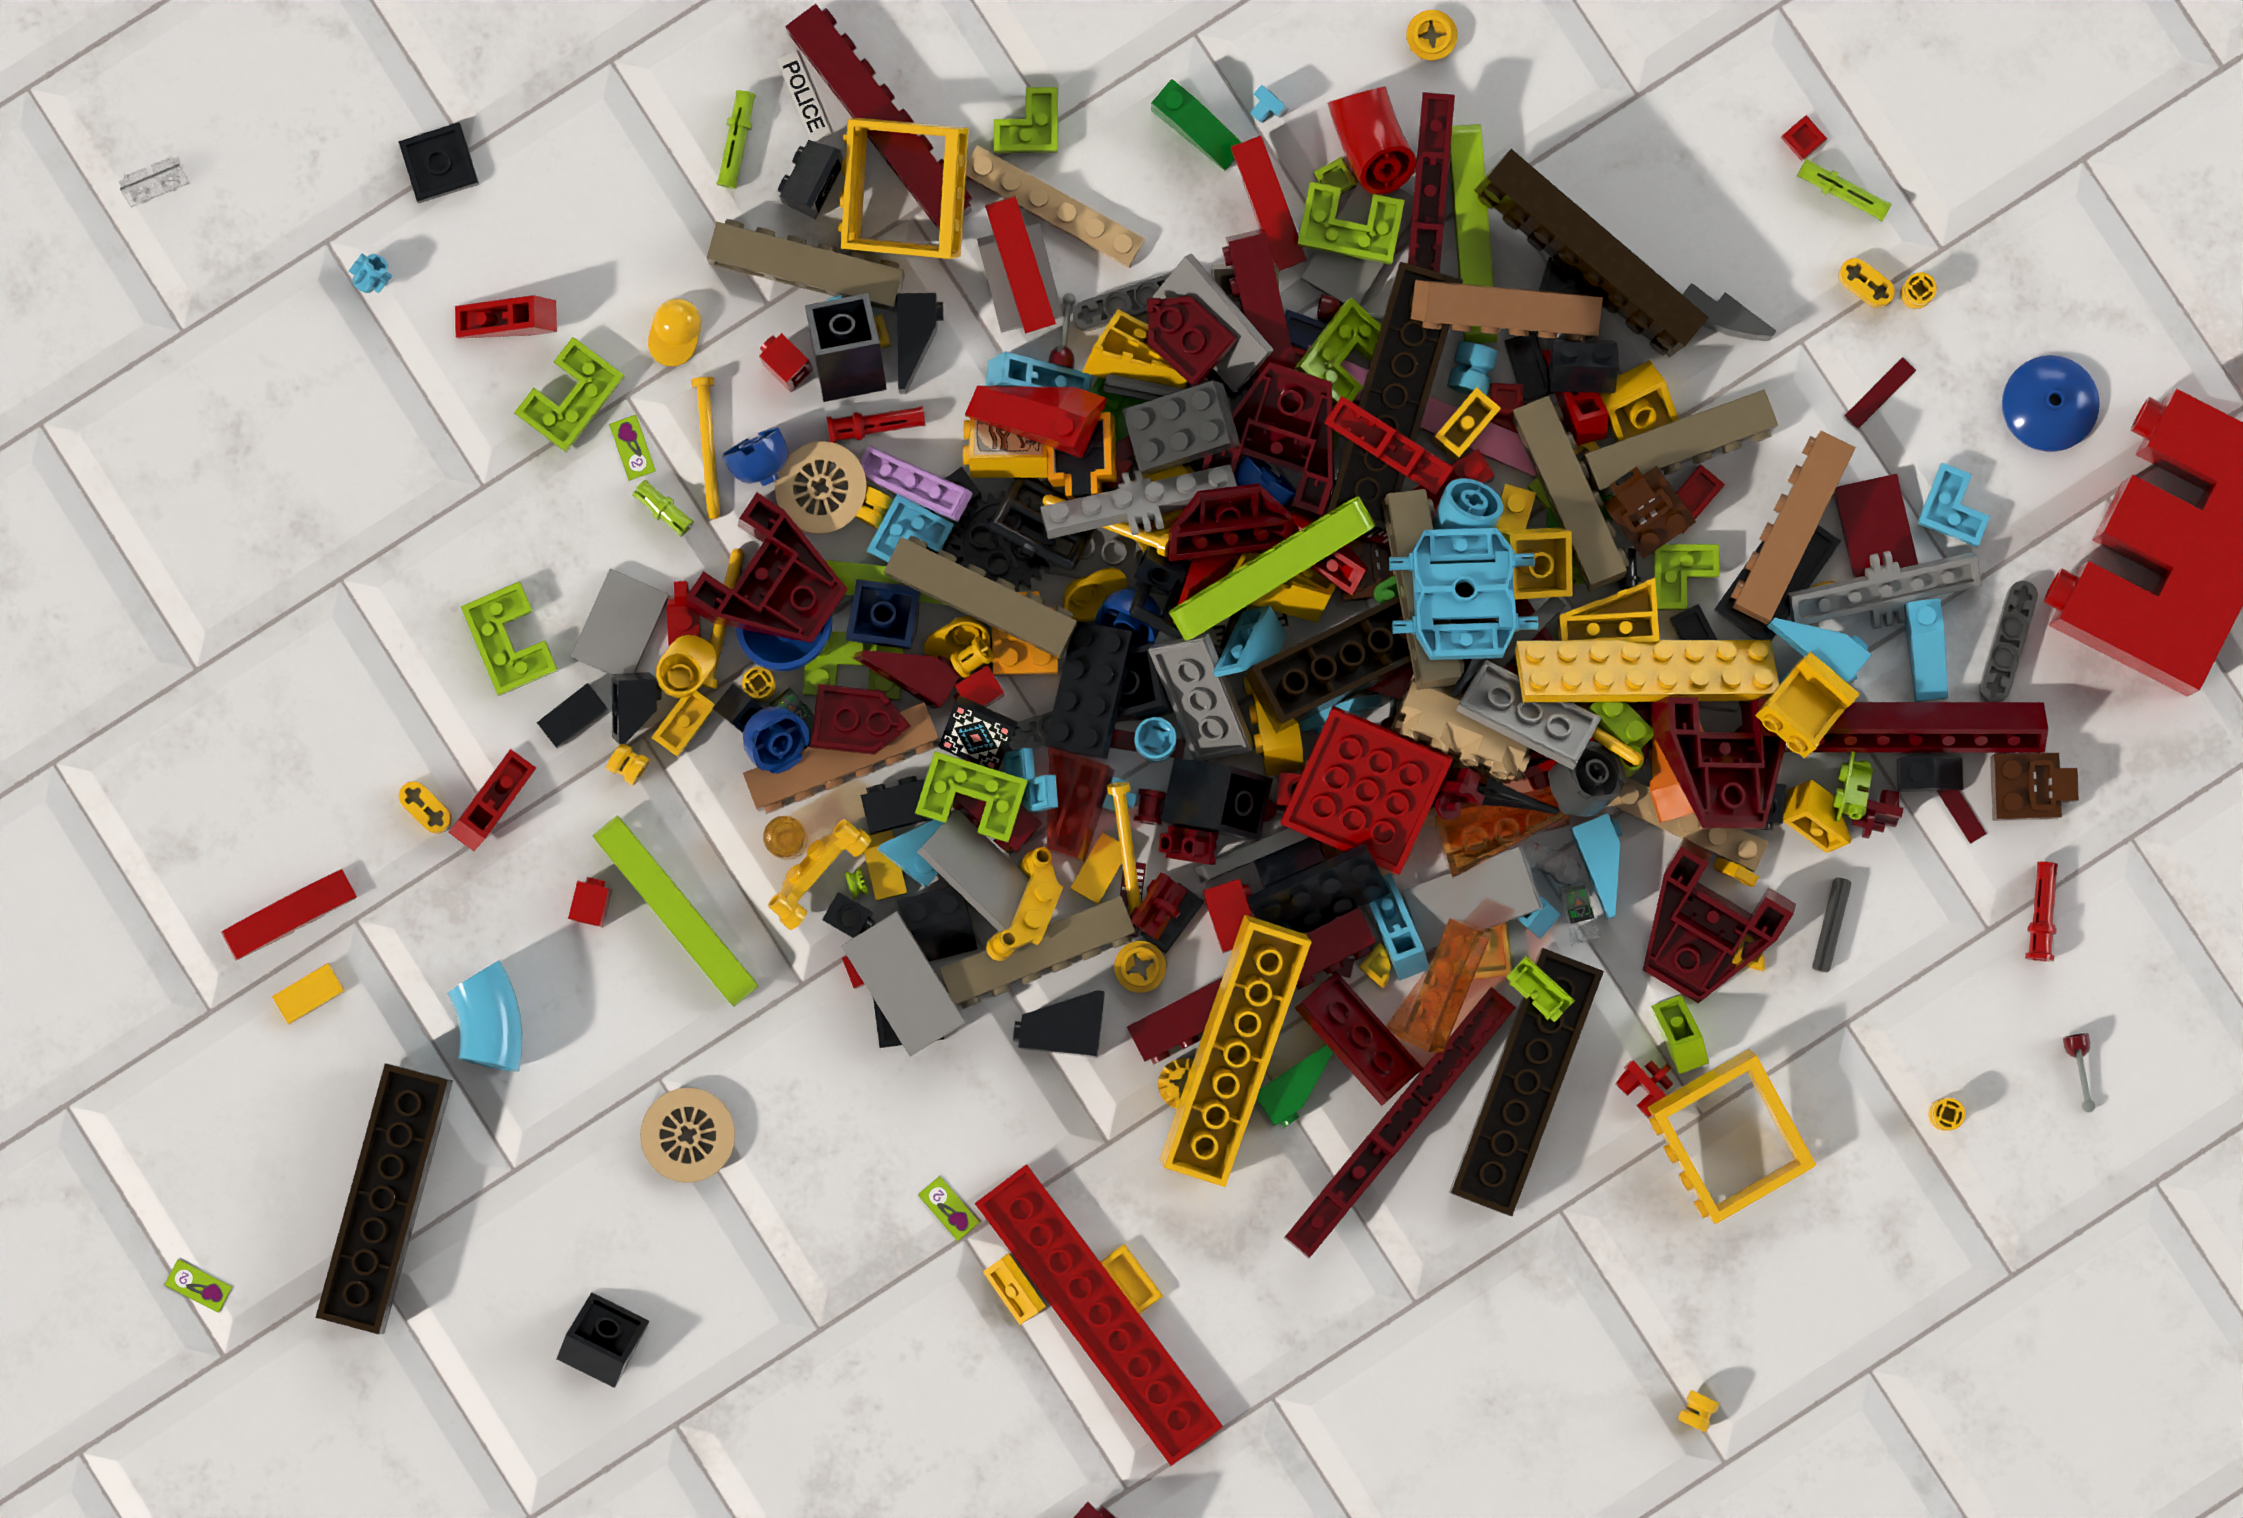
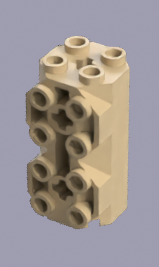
(1432, 720)

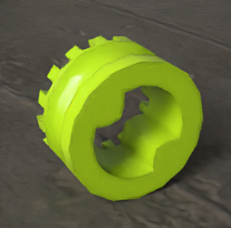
(855, 883)

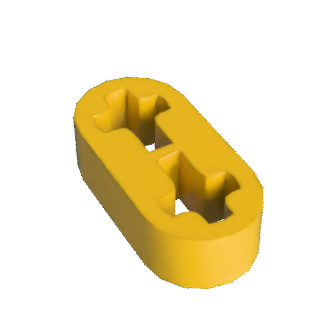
(1861, 289)
(430, 802)

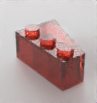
(1080, 798)

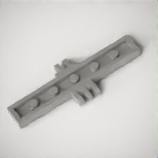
(1132, 502)
(1884, 589)

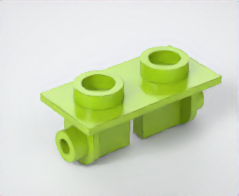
(1849, 799)
(1533, 982)

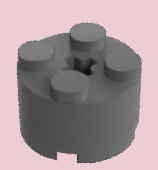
(1591, 784)

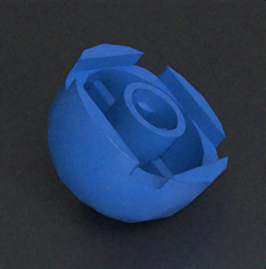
(758, 458)
(1257, 471)
(1115, 614)
(775, 739)

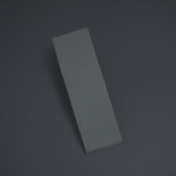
(1729, 316)

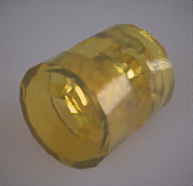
(785, 838)

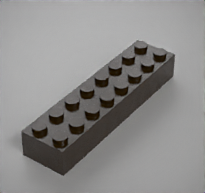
(1590, 254)
(1393, 391)
(1336, 664)
(1524, 1090)
(384, 1199)

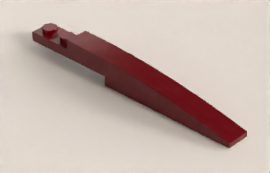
(1431, 181)
(1399, 1123)

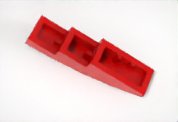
(1268, 202)
(1020, 264)
(1389, 445)
(288, 914)

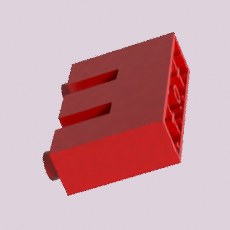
(2195, 550)

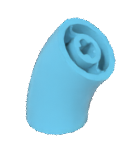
(1467, 506)
(489, 1020)

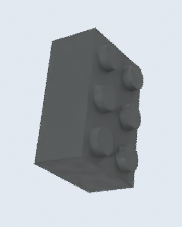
(1181, 427)

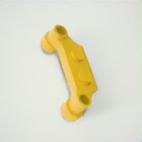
(818, 858)
(1034, 908)

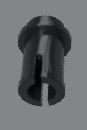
(1631, 578)

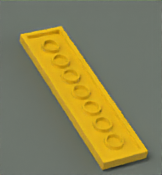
(1645, 670)

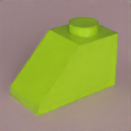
(1680, 1034)

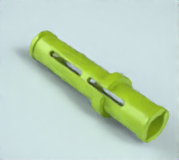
(736, 138)
(1814, 173)

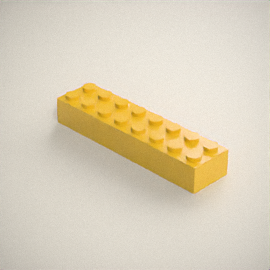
(1235, 1050)

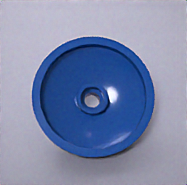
(2032, 415)
(782, 653)

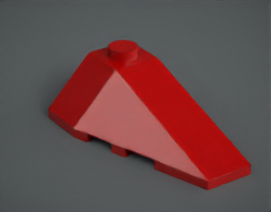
(1048, 415)

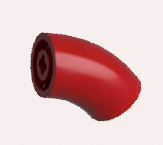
(1373, 140)

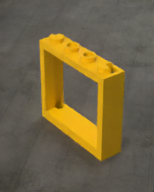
(952, 189)
(1700, 1087)

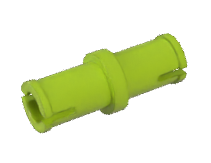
(663, 508)

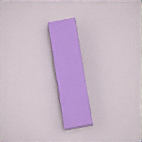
(915, 483)

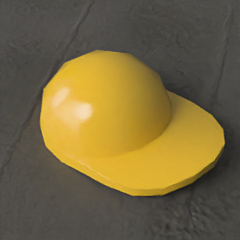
(674, 332)
(1087, 593)
(955, 637)
(685, 666)

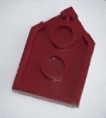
(1187, 336)
(855, 720)

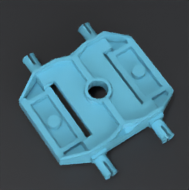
(1472, 557)

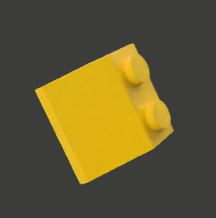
(1639, 403)

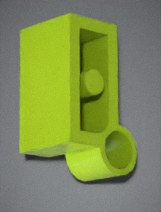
(1625, 725)

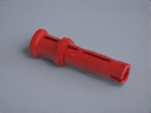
(859, 426)
(2042, 927)

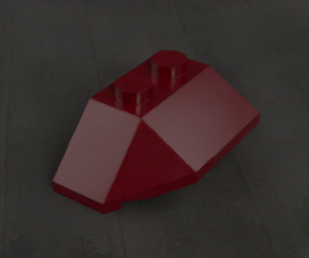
(1229, 523)

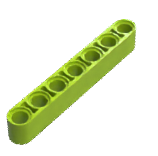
(1470, 215)
(1272, 568)
(675, 911)

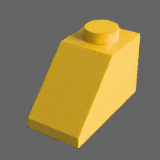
(1812, 815)

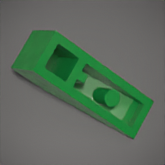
(1195, 123)
(1291, 1089)

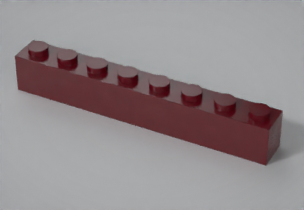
(863, 98)
(1938, 728)
(1188, 1016)

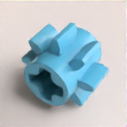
(370, 273)

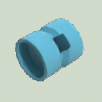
(1472, 368)
(1155, 739)

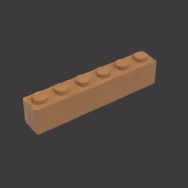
(1506, 308)
(1793, 527)
(830, 767)

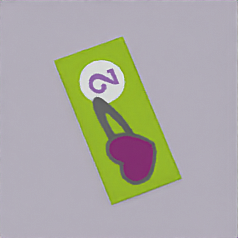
(632, 447)
(948, 1208)
(198, 1286)

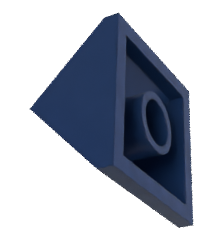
(884, 614)

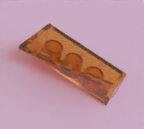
(1488, 830)
(1438, 996)

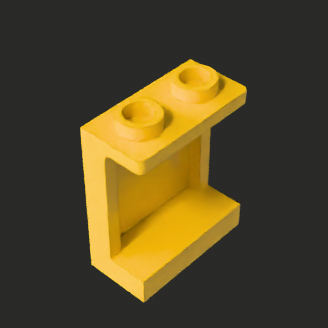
(1806, 704)

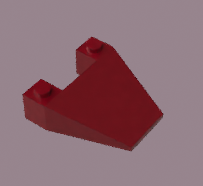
(1285, 426)
(784, 587)
(1722, 774)
(1700, 930)

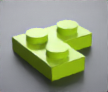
(1035, 133)
(1678, 562)

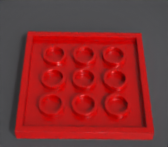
(1366, 789)

